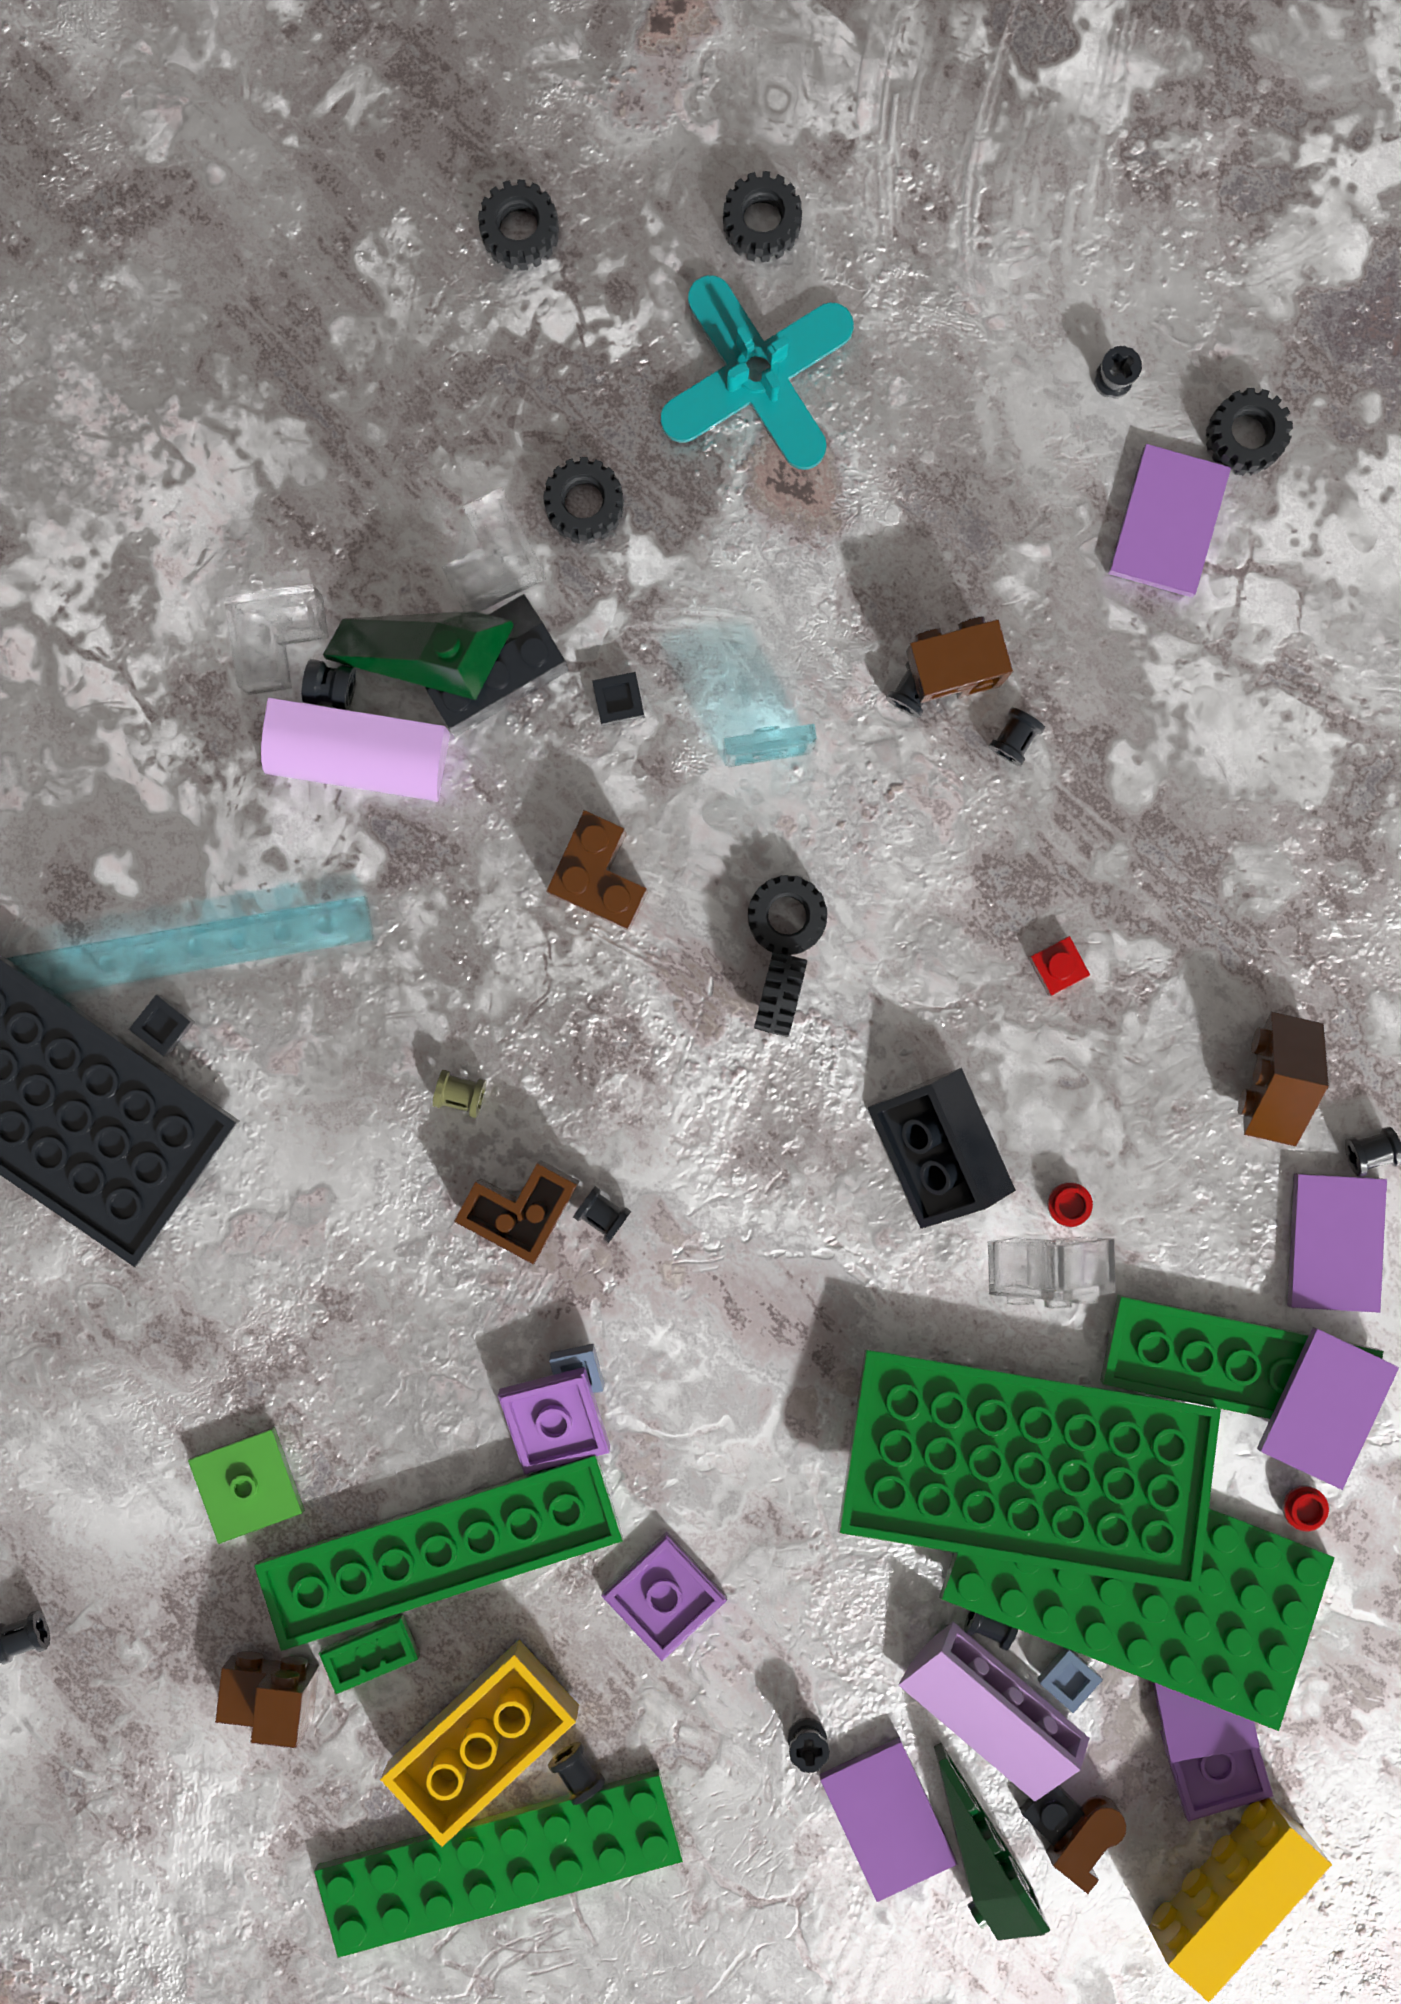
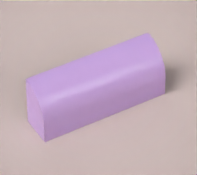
(354, 749)
(995, 1712)

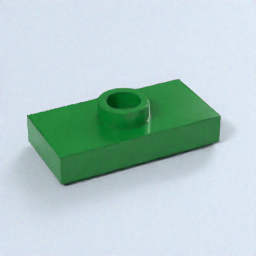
(369, 1654)

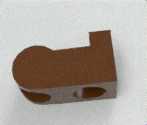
(1087, 1841)

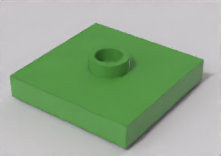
(246, 1485)

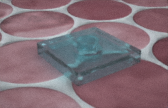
(769, 744)

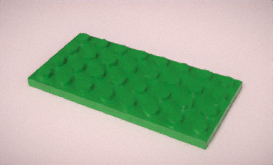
(1030, 1471)
(1224, 1646)

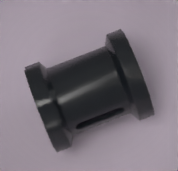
(1115, 359)
(906, 696)
(1016, 736)
(1373, 1151)
(601, 1214)
(991, 1629)
(24, 1636)
(810, 1760)
(576, 1773)

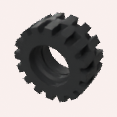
(768, 191)
(512, 199)
(1267, 413)
(583, 473)
(787, 887)
(780, 994)

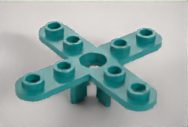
(772, 397)

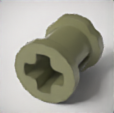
(459, 1093)

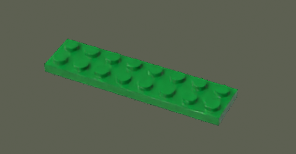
(438, 1552)
(498, 1864)

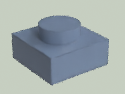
(576, 1358)
(1069, 1679)

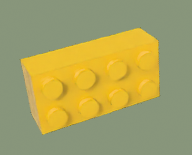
(480, 1743)
(1237, 1897)

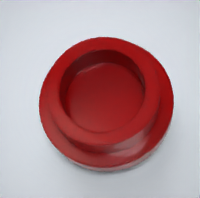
(1070, 1204)
(1305, 1508)

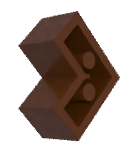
(960, 660)
(585, 874)
(1286, 1079)
(523, 1222)
(268, 1696)

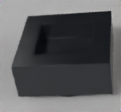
(618, 699)
(161, 1025)
(1053, 1814)

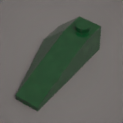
(430, 649)
(995, 1880)

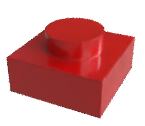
(1059, 966)

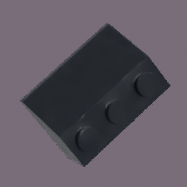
(523, 666)
(942, 1149)

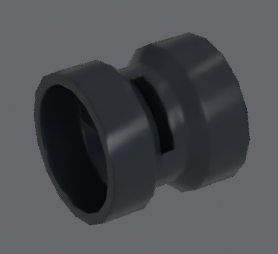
(328, 684)

